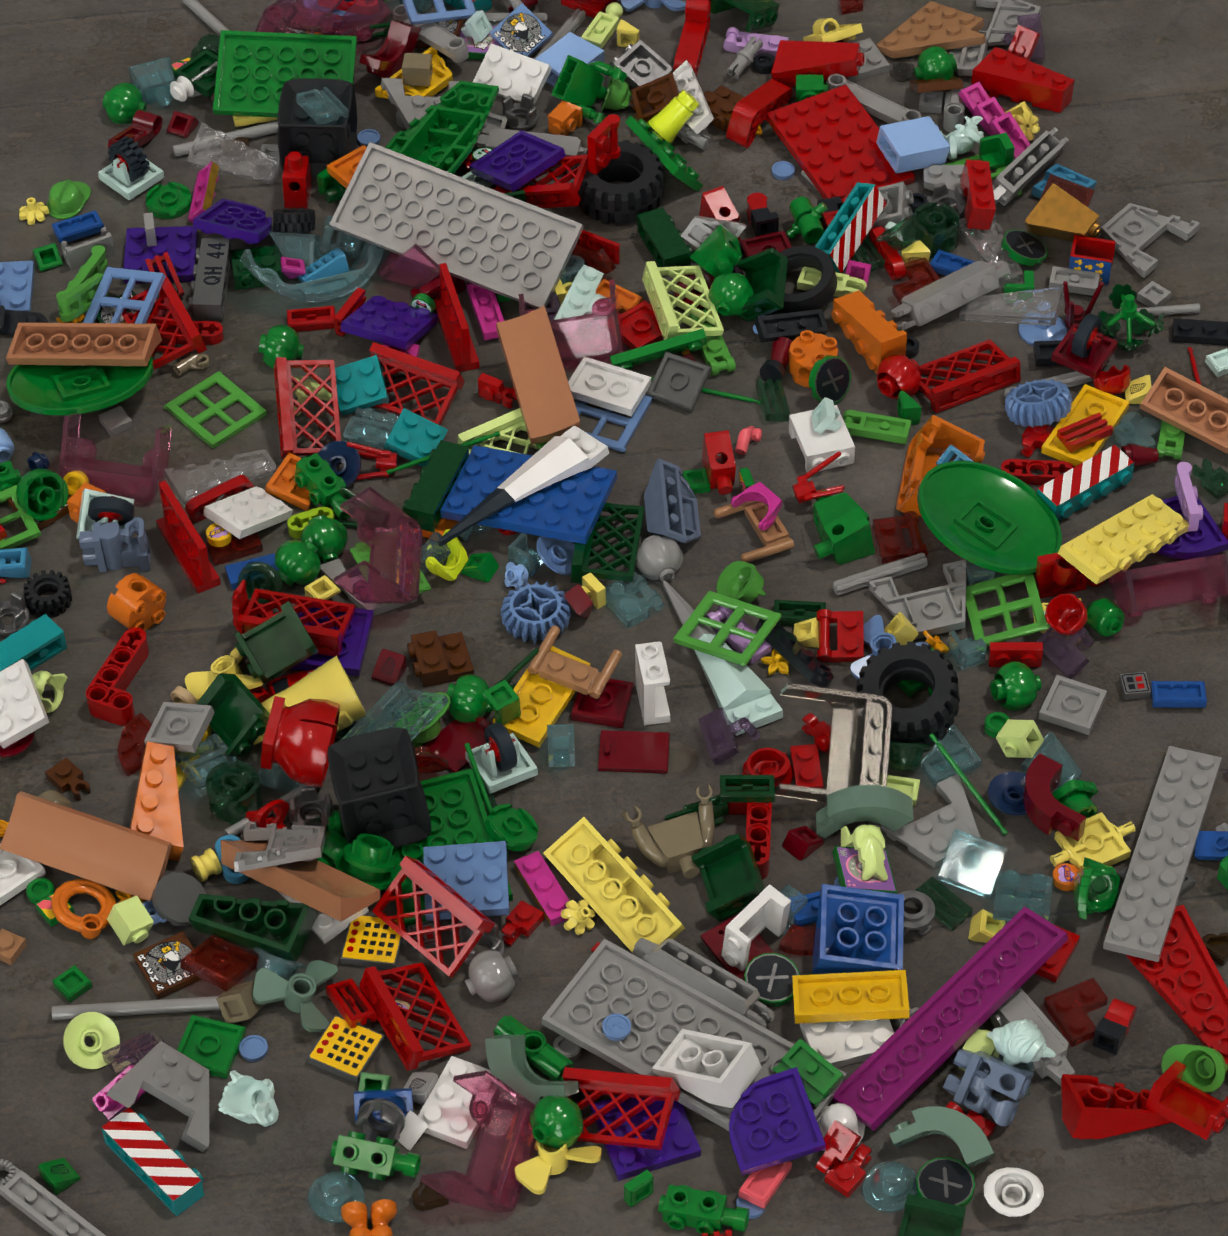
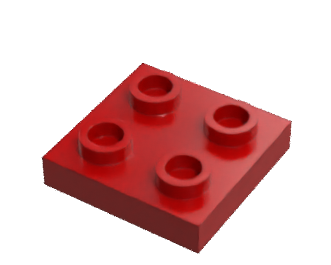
(1057, 576)

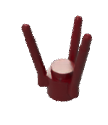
(1075, 313)

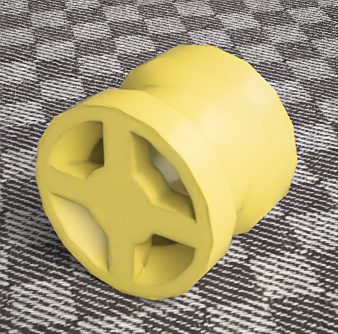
(206, 865)

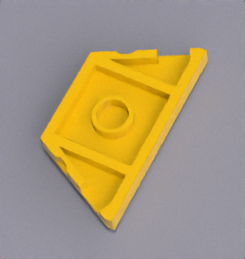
(440, 79)

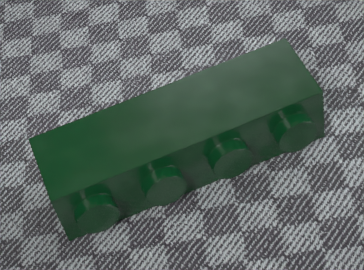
(435, 484)

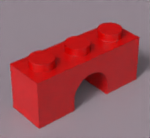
(977, 185)

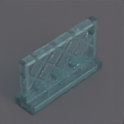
(393, 707)

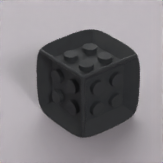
(302, 134)
(379, 787)

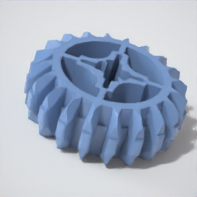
(1038, 403)
(533, 611)

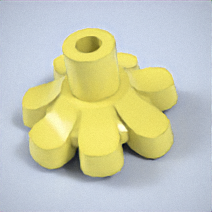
(1028, 124)
(33, 211)
(578, 916)

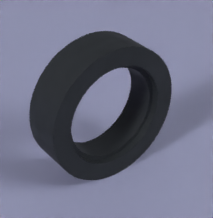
(821, 293)

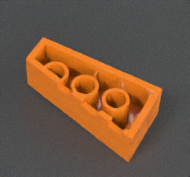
(868, 328)
(157, 798)

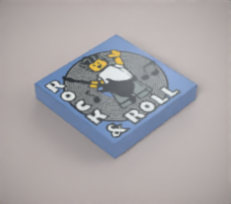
(521, 32)

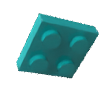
(360, 385)
(414, 436)

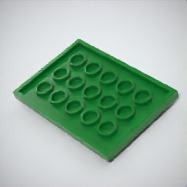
(259, 63)
(455, 818)

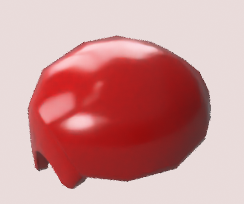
(1114, 380)
(1066, 614)

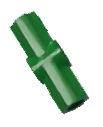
(544, 1056)

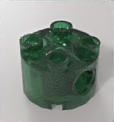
(937, 227)
(233, 791)

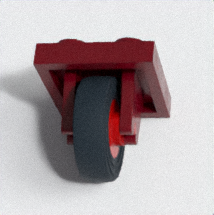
(1085, 347)

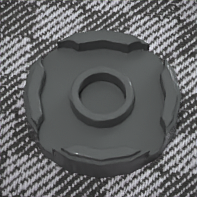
(176, 897)

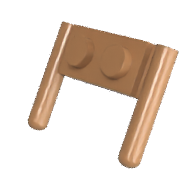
(774, 538)
(571, 672)

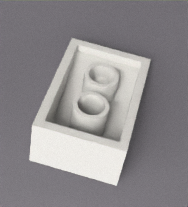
(709, 1066)

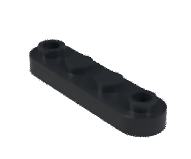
(798, 655)

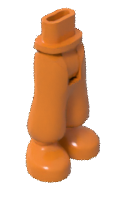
(381, 1214)

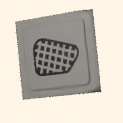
(422, 1085)

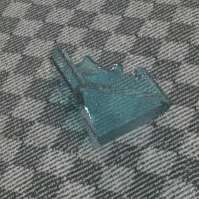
(297, 245)

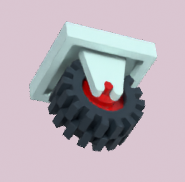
(130, 169)

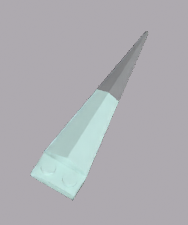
(733, 685)

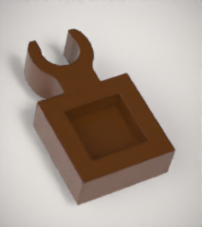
(67, 776)

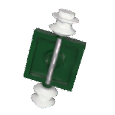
(196, 75)

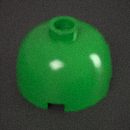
(41, 493)

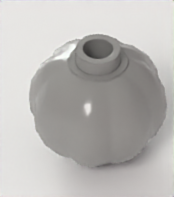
(659, 558)
(491, 976)

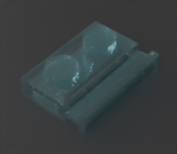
(321, 105)

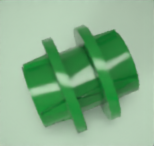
(369, 860)

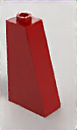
(815, 59)

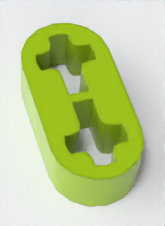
(303, 518)

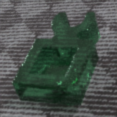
(1212, 480)

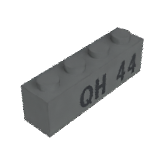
(211, 280)

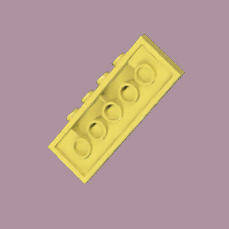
(1124, 539)
(613, 886)

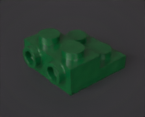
(264, 258)

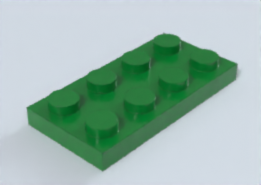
(665, 151)

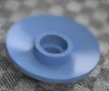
(1032, 332)
(556, 554)

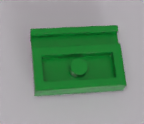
(815, 1071)

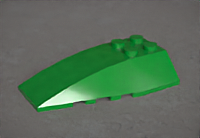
(448, 129)

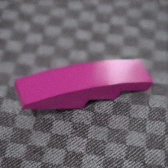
(994, 118)

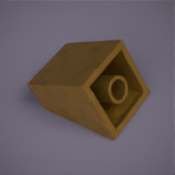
(1062, 217)

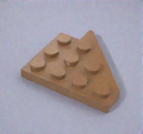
(933, 27)

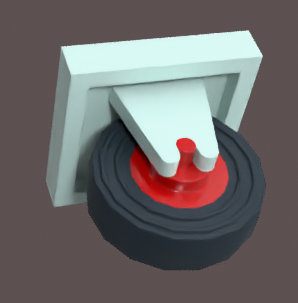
(103, 508)
(502, 759)

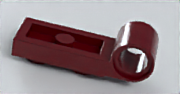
(143, 128)

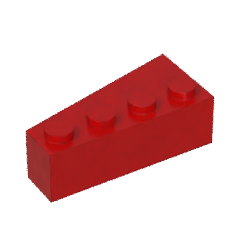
(1023, 81)

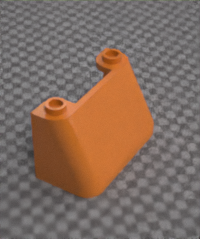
(925, 451)

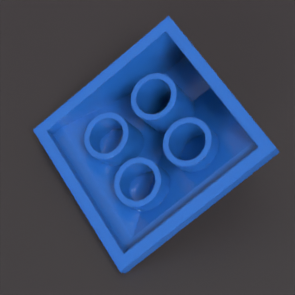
(858, 931)

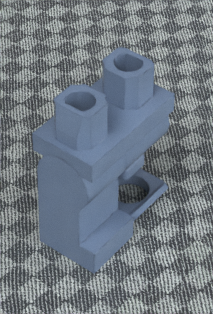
(114, 548)
(980, 1078)

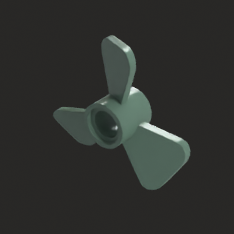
(272, 988)

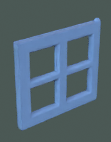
(440, 15)
(124, 302)
(630, 424)

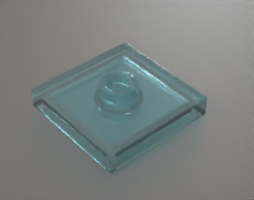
(971, 863)

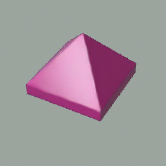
(292, 267)
(858, 270)

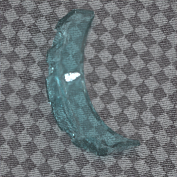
(324, 288)

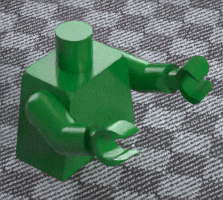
(582, 84)

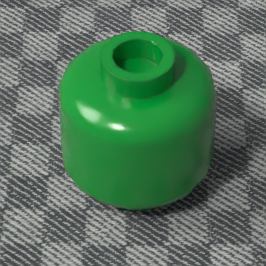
(1105, 617)

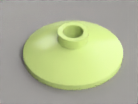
(92, 1025)

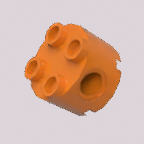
(806, 351)
(137, 602)

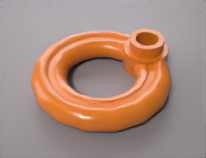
(90, 924)

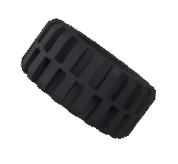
(623, 201)
(920, 665)

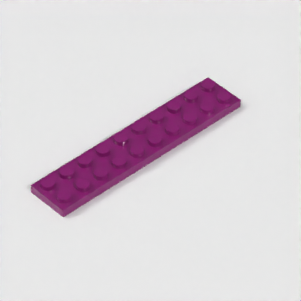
(949, 1017)

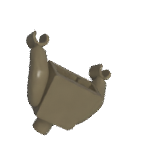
(677, 839)

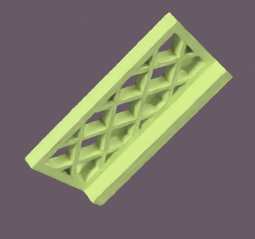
(664, 303)
(506, 425)

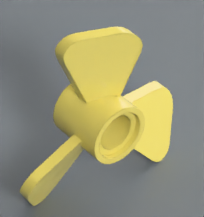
(199, 682)
(551, 1161)

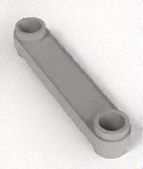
(437, 37)
(874, 103)

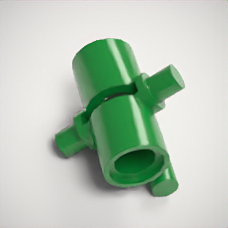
(806, 220)

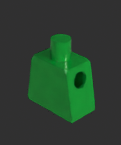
(718, 252)
(831, 508)
(846, 538)

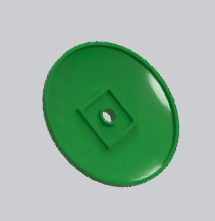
(74, 387)
(966, 494)

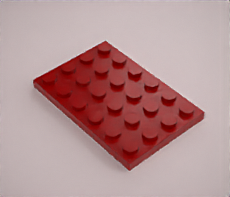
(834, 143)

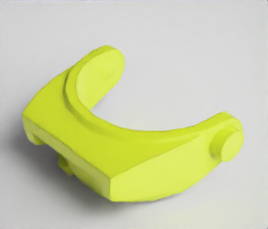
(454, 564)

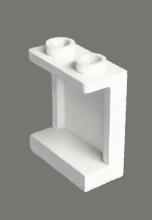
(818, 446)
(650, 678)
(767, 911)

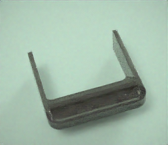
(856, 744)

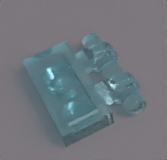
(370, 427)
(627, 605)

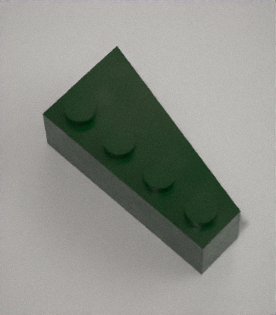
(253, 923)

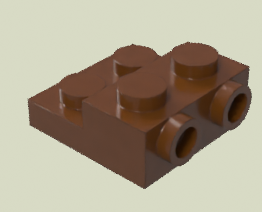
(653, 96)
(721, 105)
(439, 657)

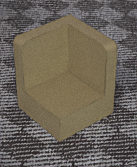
(417, 69)
(238, 1003)

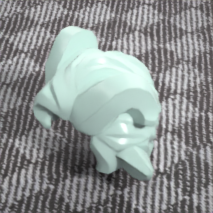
(964, 137)
(1020, 1042)
(249, 1100)

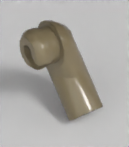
(193, 362)

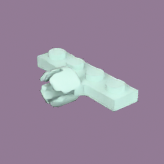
(581, 294)

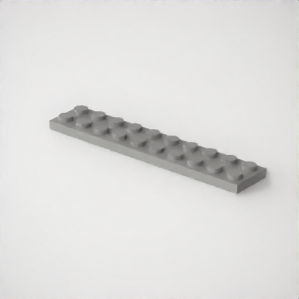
(1162, 854)

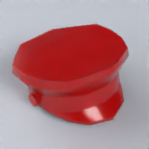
(769, 762)

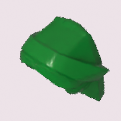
(1095, 888)

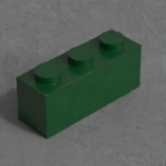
(663, 239)

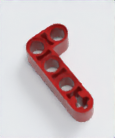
(694, 34)
(753, 109)
(107, 691)
(757, 829)

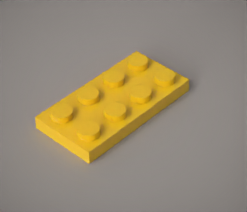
(1087, 403)
(539, 704)
(850, 996)

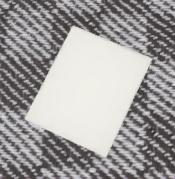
(412, 1130)

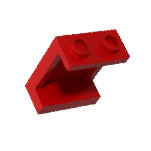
(1186, 1104)

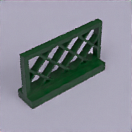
(582, 552)

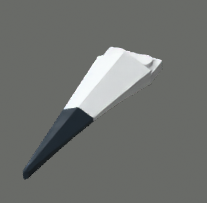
(555, 461)

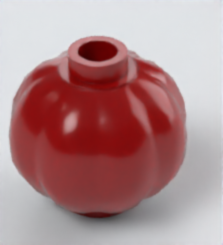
(898, 374)

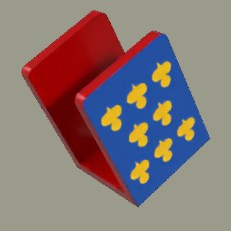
(1093, 256)

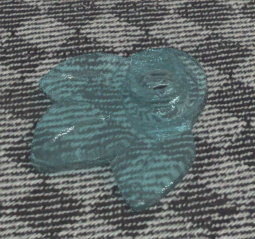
(1136, 430)

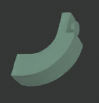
(864, 803)
(509, 1064)
(950, 1123)

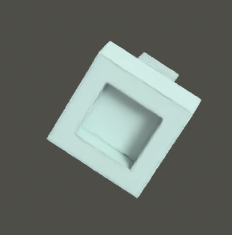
(477, 26)
(825, 416)

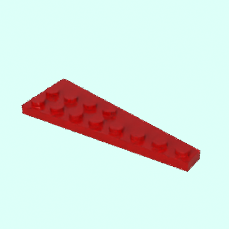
(1190, 982)

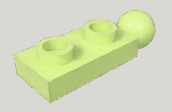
(603, 25)

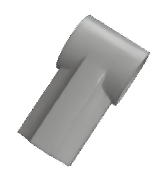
(953, 110)

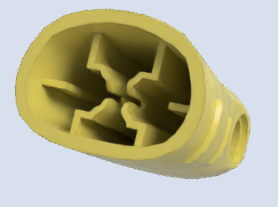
(326, 683)

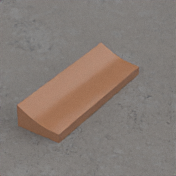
(83, 344)
(538, 375)
(1189, 408)
(85, 846)
(307, 882)

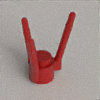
(384, 460)
(806, 490)

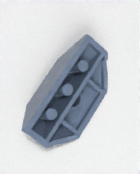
(671, 504)

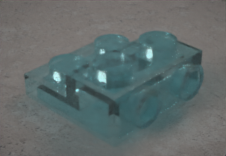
(1021, 890)

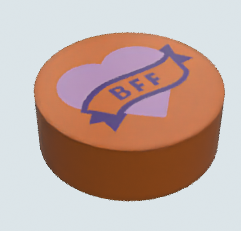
(1064, 876)

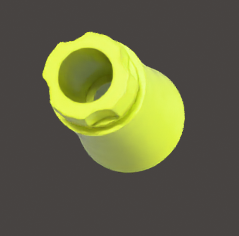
(674, 116)

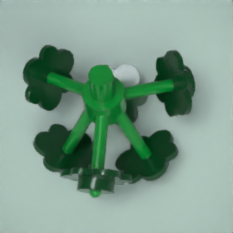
(1138, 322)

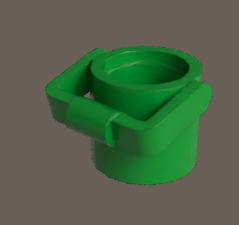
(1077, 796)

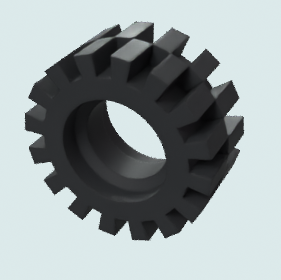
(294, 220)
(44, 583)

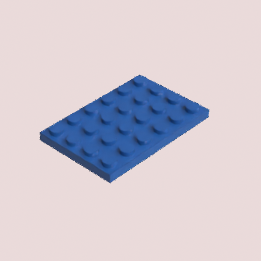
(557, 511)

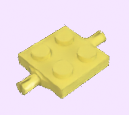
(1100, 842)

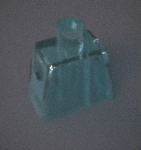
(153, 80)

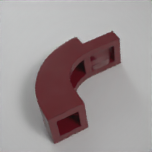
(389, 59)
(1041, 805)

